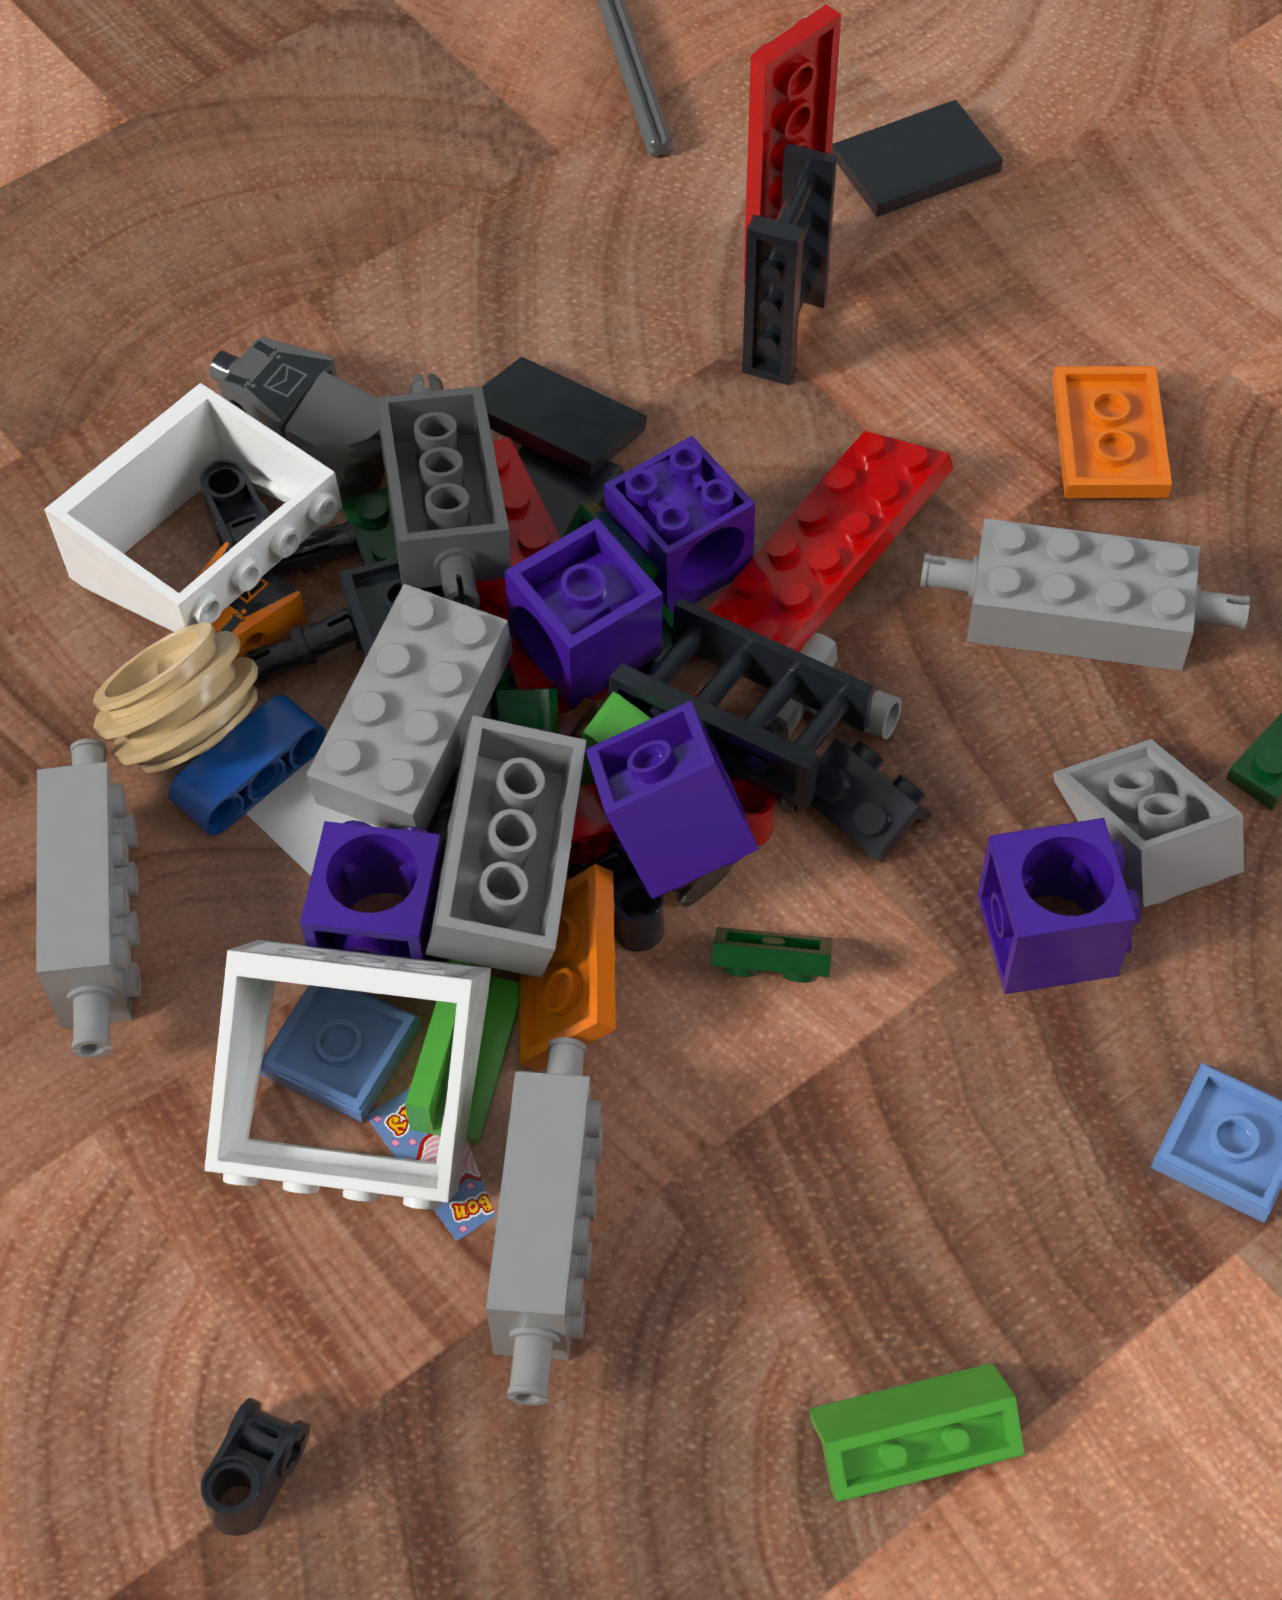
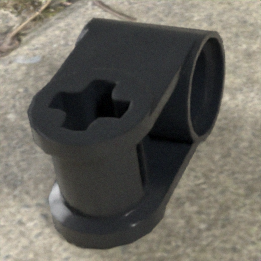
(231, 501)
(629, 897)
(257, 1455)

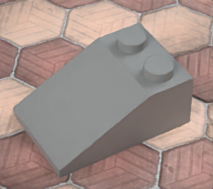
(1166, 818)

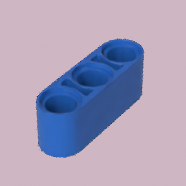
(247, 764)

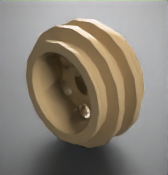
(176, 698)

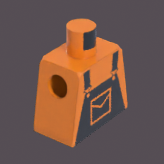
(260, 613)

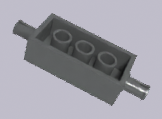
(444, 488)

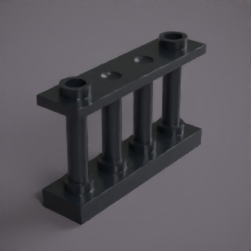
(788, 264)
(744, 744)

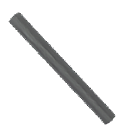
(636, 77)

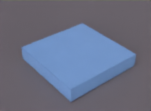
(340, 1048)
(1226, 1143)

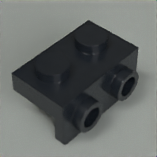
(864, 799)

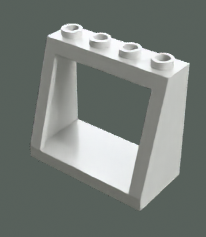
(159, 474)
(243, 1029)

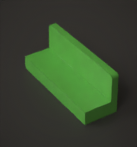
(430, 1082)
(918, 1431)

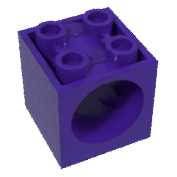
(685, 520)
(584, 611)
(671, 800)
(368, 861)
(1047, 948)

